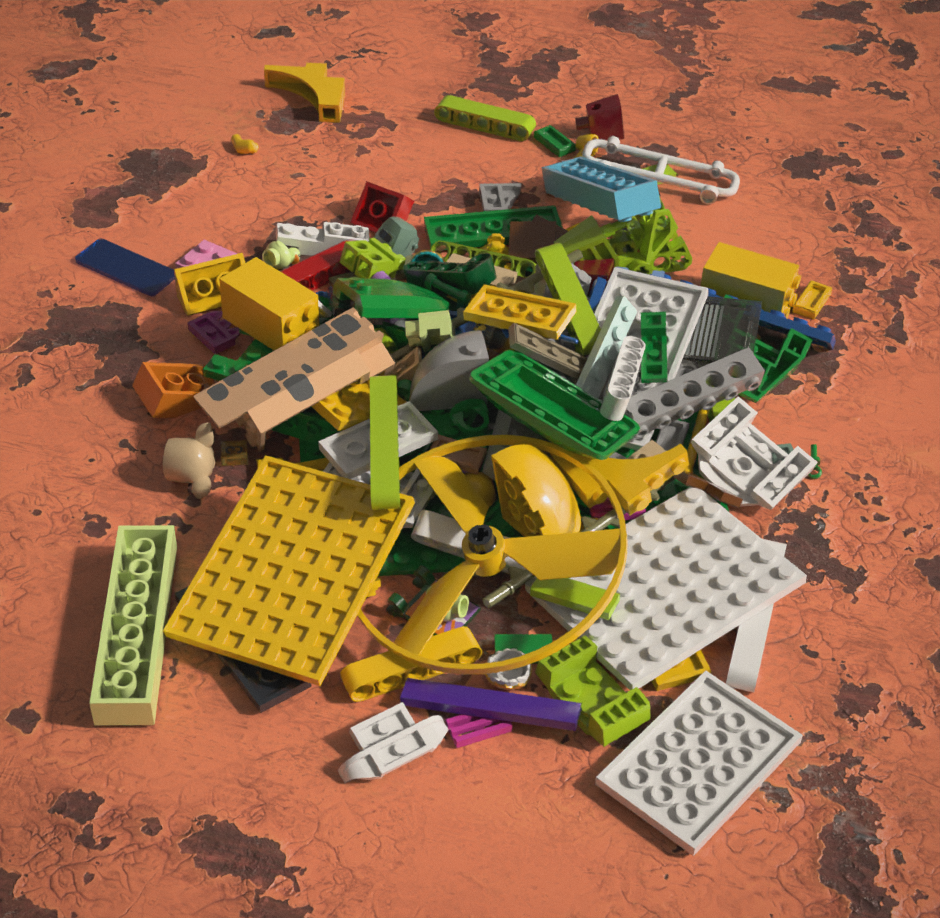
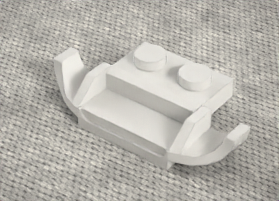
(390, 742)

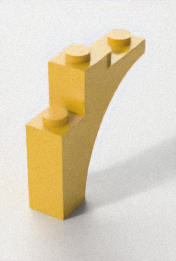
(312, 83)
(627, 477)

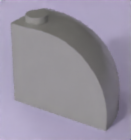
(445, 372)

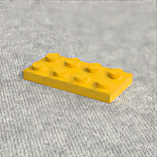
(504, 307)

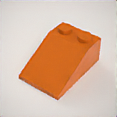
(170, 387)

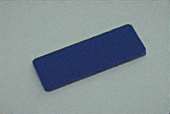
(126, 267)

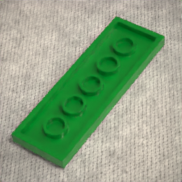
(476, 227)

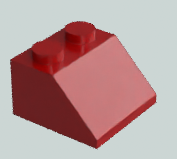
(379, 204)

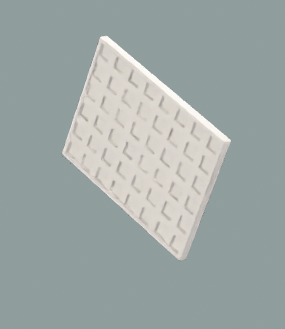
(683, 586)

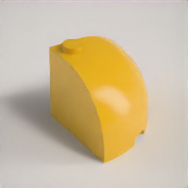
(534, 492)

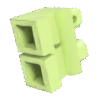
(429, 329)

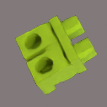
(370, 257)

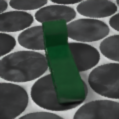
(463, 276)

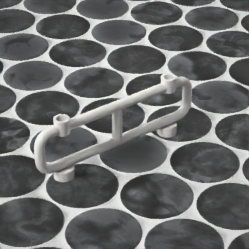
(708, 192)

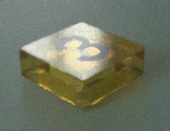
(234, 452)

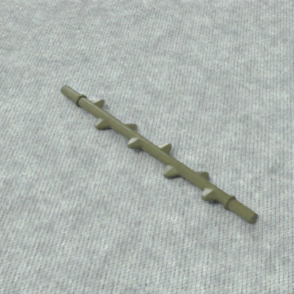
(525, 285)
(520, 576)

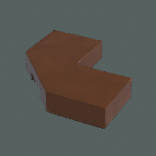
(710, 488)

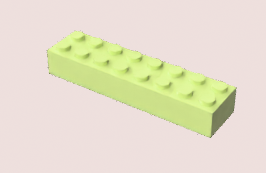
(133, 626)

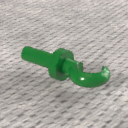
(815, 457)

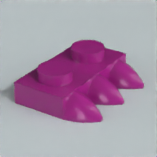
(213, 331)

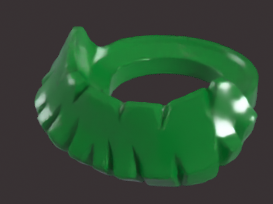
(476, 405)

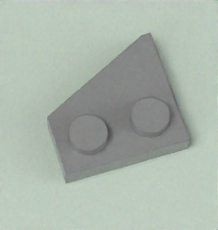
(498, 195)

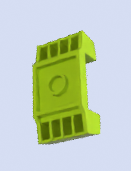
(605, 706)

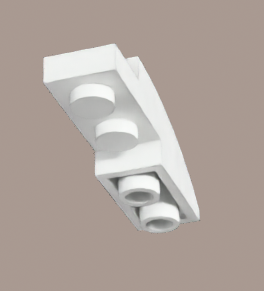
(314, 240)

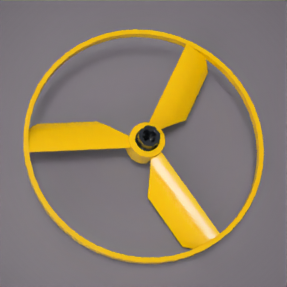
(485, 553)

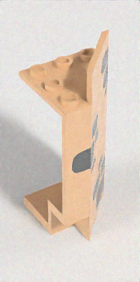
(298, 376)

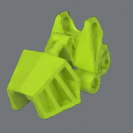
(646, 233)

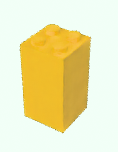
(752, 277)
(268, 304)

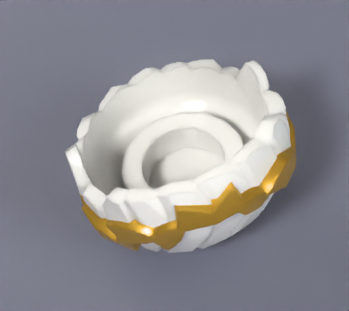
(512, 678)

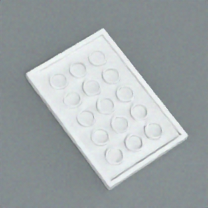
(698, 762)

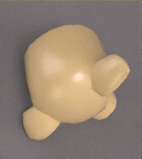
(191, 460)

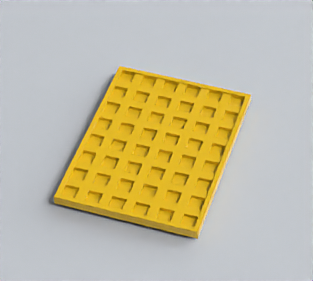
(289, 571)

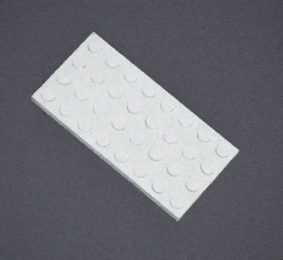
(653, 294)

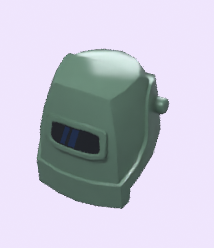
(398, 235)

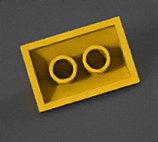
(199, 283)

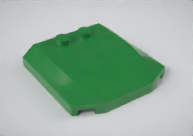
(388, 298)

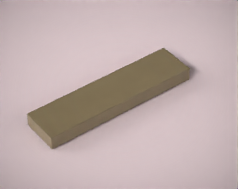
(546, 351)

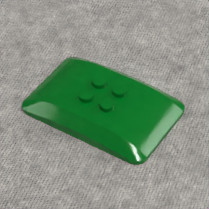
(551, 405)

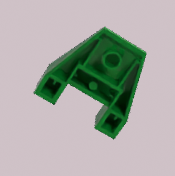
(777, 363)

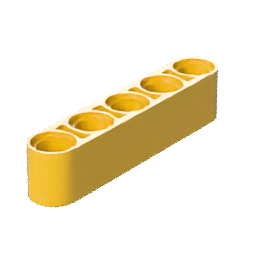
(389, 672)

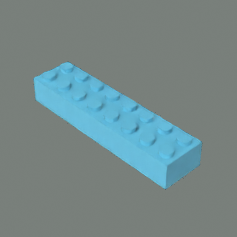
(602, 188)

